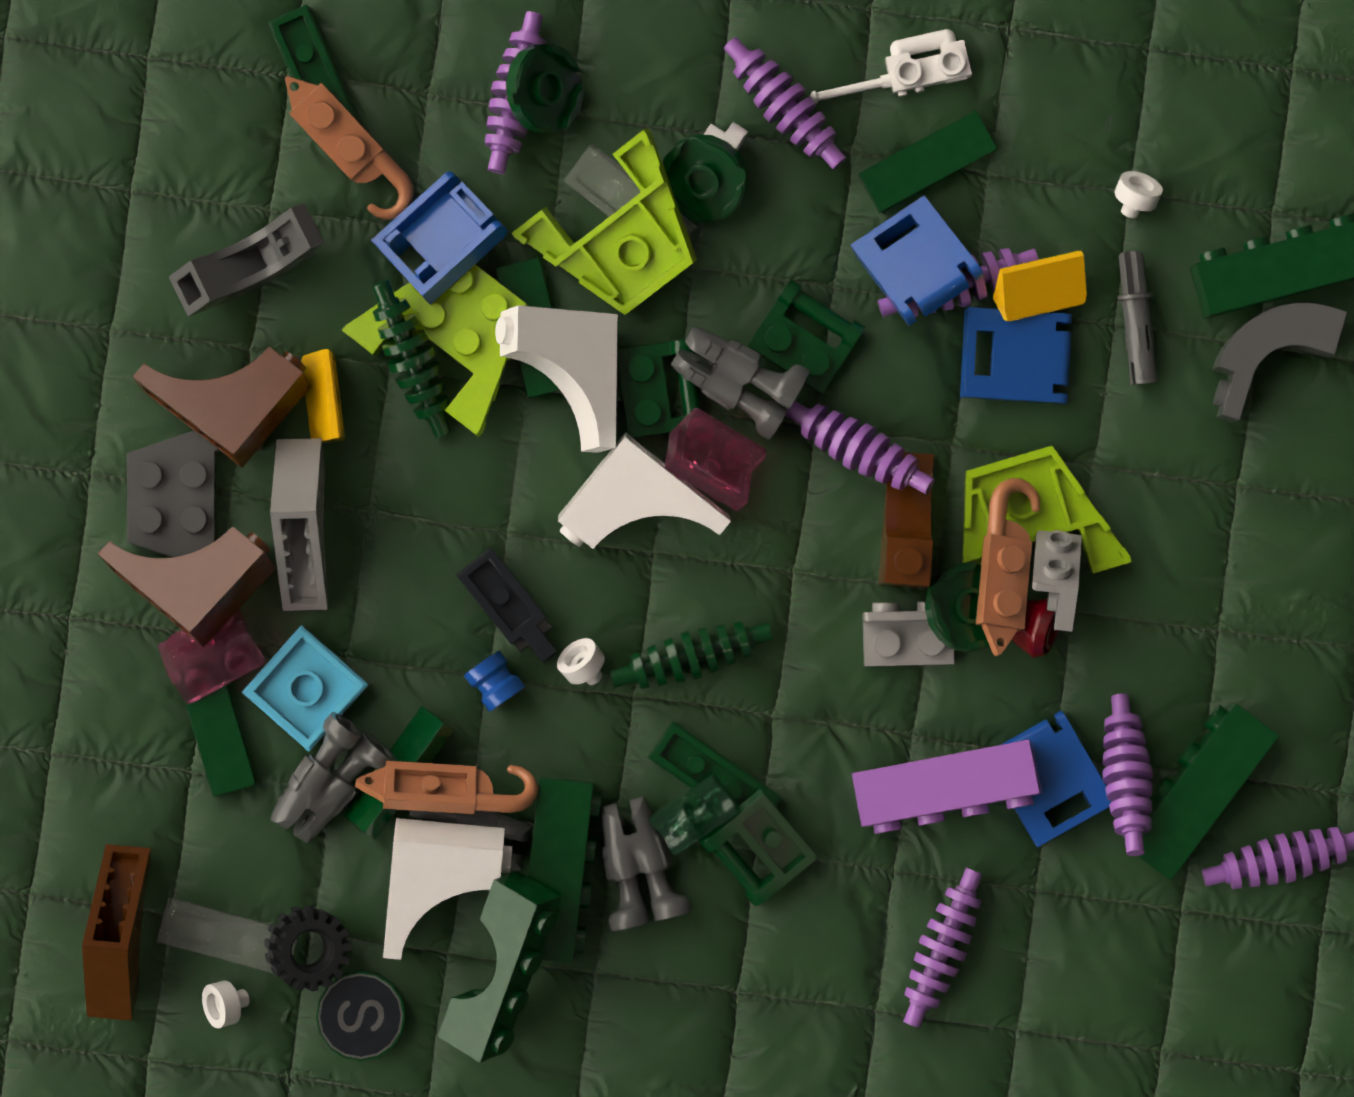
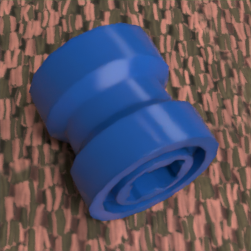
(494, 681)

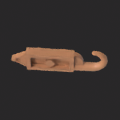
(347, 142)
(1005, 568)
(444, 788)

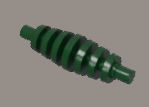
(411, 358)
(742, 639)

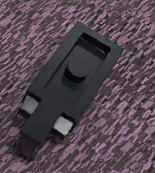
(507, 604)

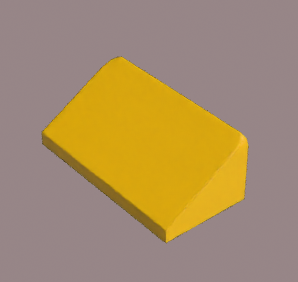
(1041, 286)
(323, 397)

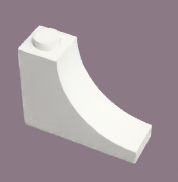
(577, 355)
(632, 487)
(434, 864)

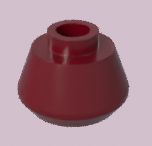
(1039, 629)

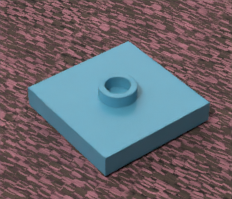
(304, 687)

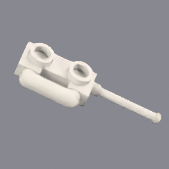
(911, 74)

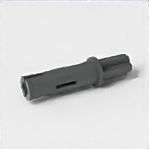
(1137, 319)

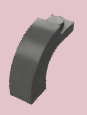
(248, 263)
(1290, 326)

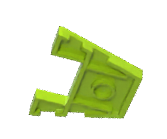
(631, 249)
(463, 327)
(1061, 507)

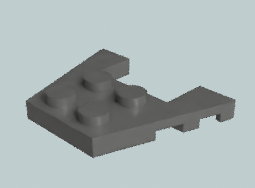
(172, 495)

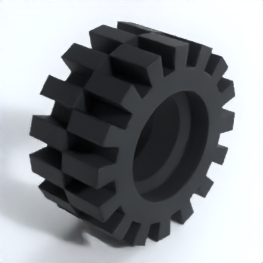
(333, 953)

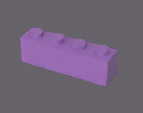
(947, 784)

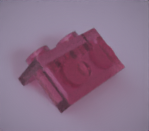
(713, 458)
(204, 669)

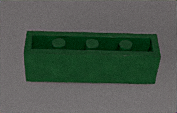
(1276, 269)
(1203, 786)
(560, 857)

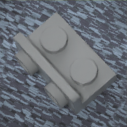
(1057, 572)
(901, 638)

